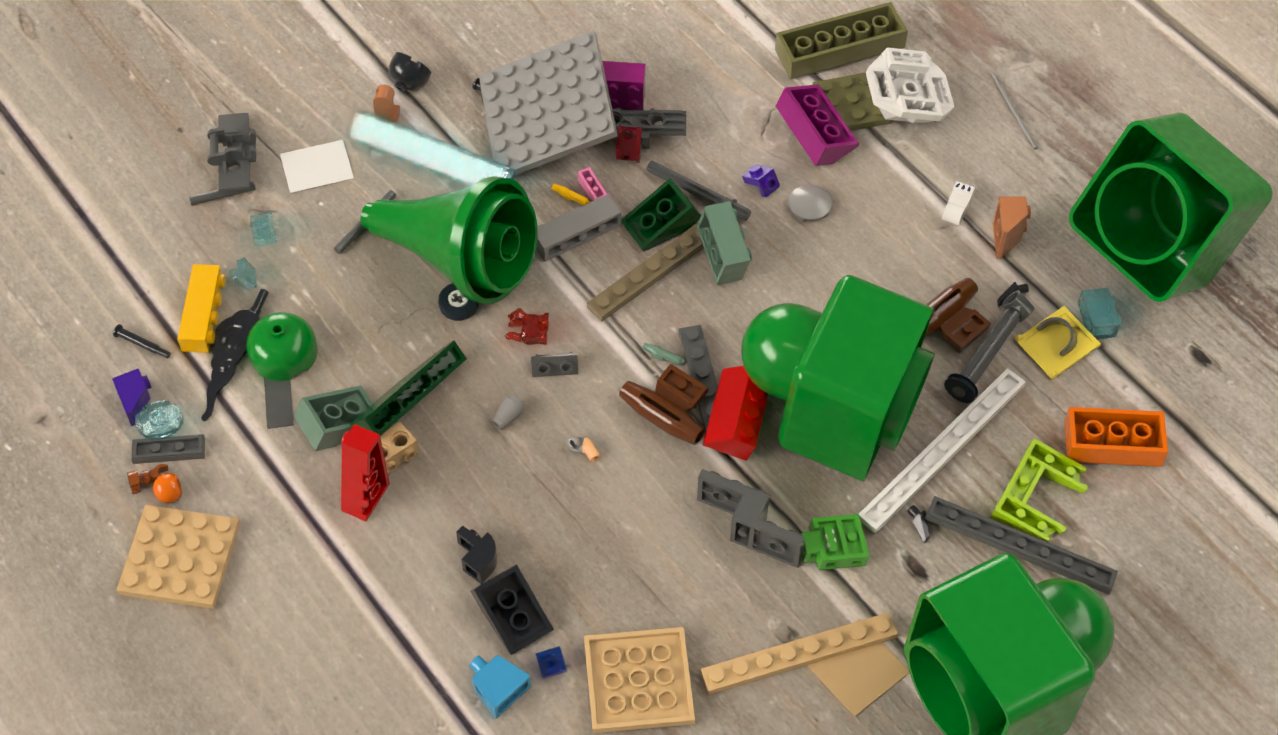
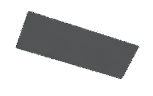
(278, 403)

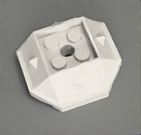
(909, 87)

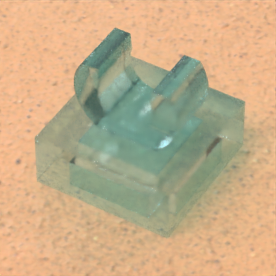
(244, 274)

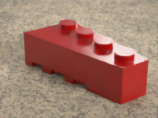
(362, 472)

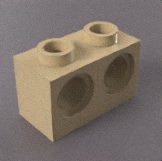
(395, 454)

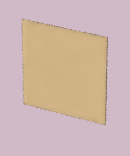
(860, 675)

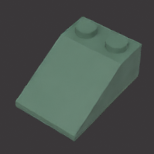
(328, 415)

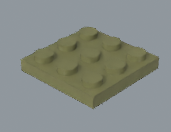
(853, 101)

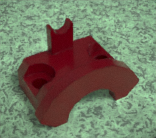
(629, 143)

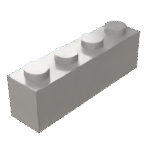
(577, 227)

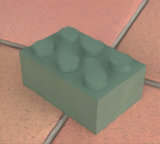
(724, 242)

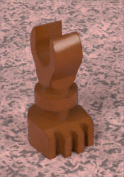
(135, 479)

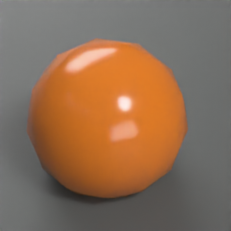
(167, 488)

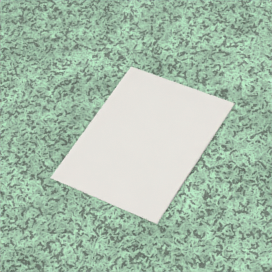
(316, 166)

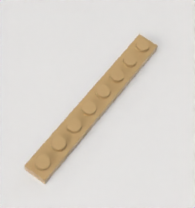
(798, 653)

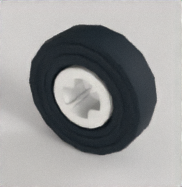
(455, 310)

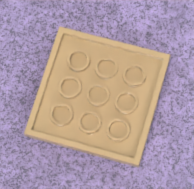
(178, 556)
(638, 680)

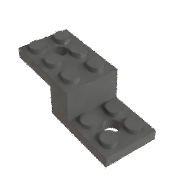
(749, 517)

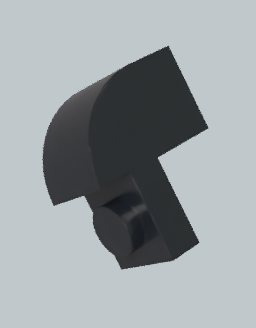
(481, 554)

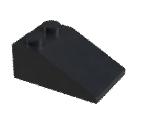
(512, 609)

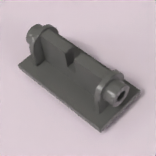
(554, 365)

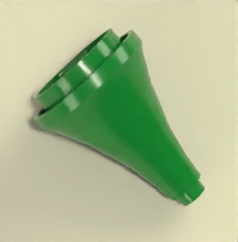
(473, 236)

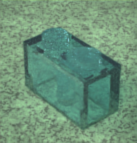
(1099, 313)

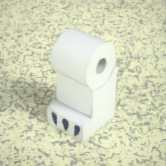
(958, 203)

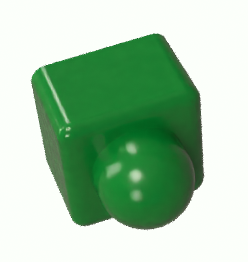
(1169, 205)
(842, 371)
(1005, 651)

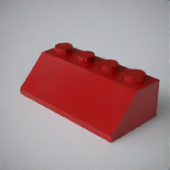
(735, 414)

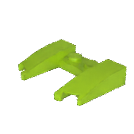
(1036, 462)

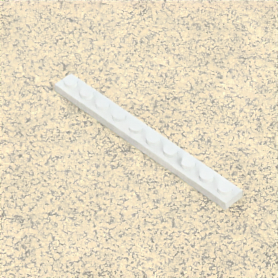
(940, 451)

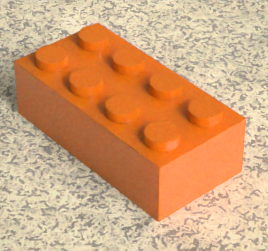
(1115, 436)

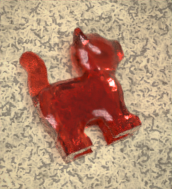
(533, 327)

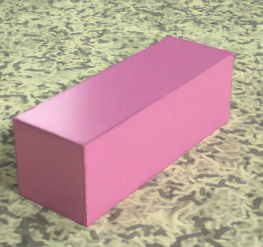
(591, 184)

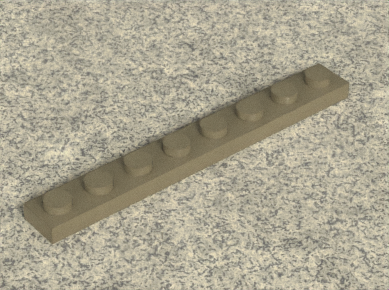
(646, 274)

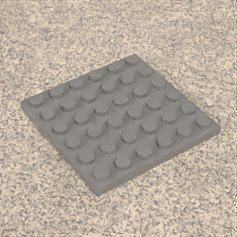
(548, 104)

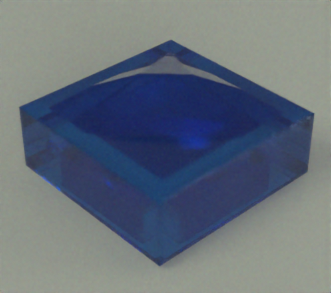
(551, 662)

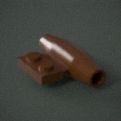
(956, 322)
(669, 402)

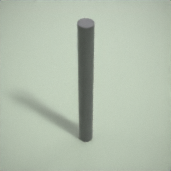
(358, 228)

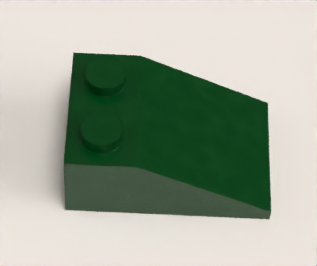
(661, 216)

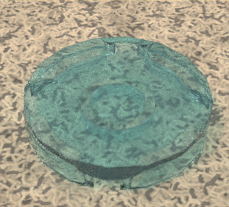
(159, 420)

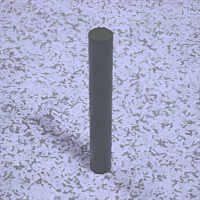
(196, 199)

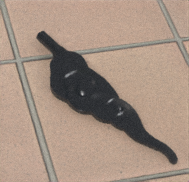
(230, 348)

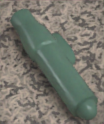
(661, 354)

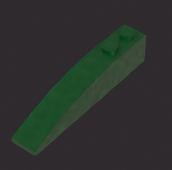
(410, 390)

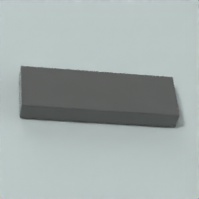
(168, 449)

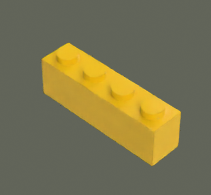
(201, 308)

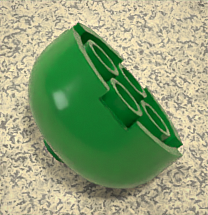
(281, 346)

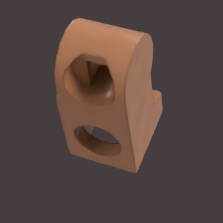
(384, 103)

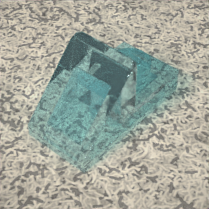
(263, 229)

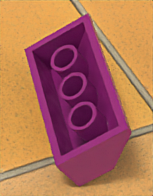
(816, 124)

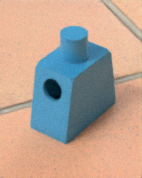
(498, 683)

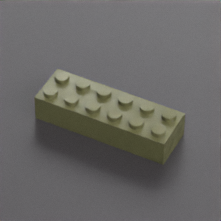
(840, 40)

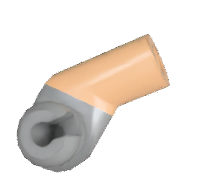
(584, 445)

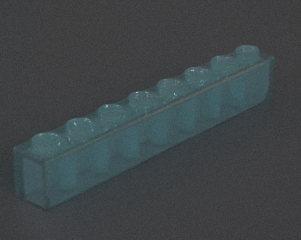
(425, 150)

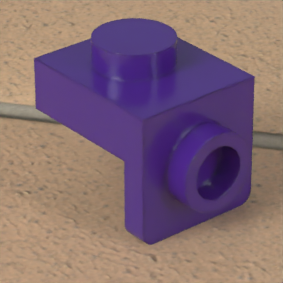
(763, 177)

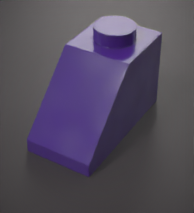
(132, 392)

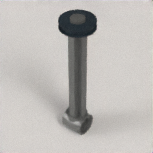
(962, 385)

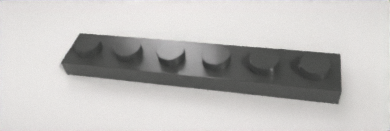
(699, 366)

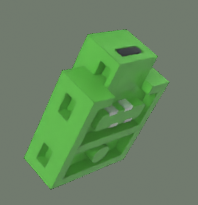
(835, 542)

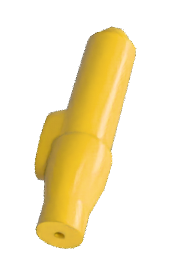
(570, 195)

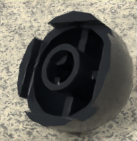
(408, 73)

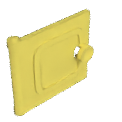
(1047, 344)

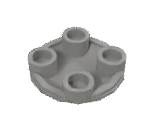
(810, 203)

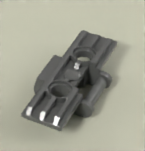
(672, 122)
(240, 151)

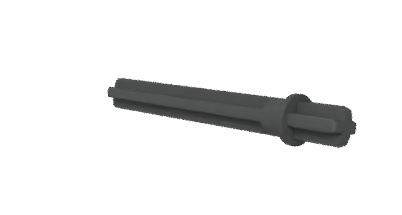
(696, 189)

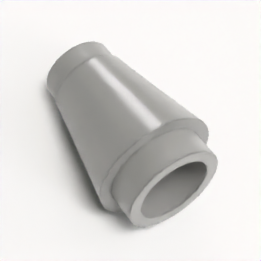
(508, 411)

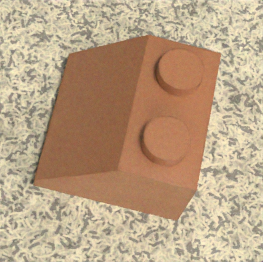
(1009, 223)

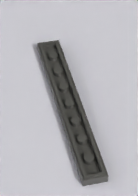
(1021, 545)

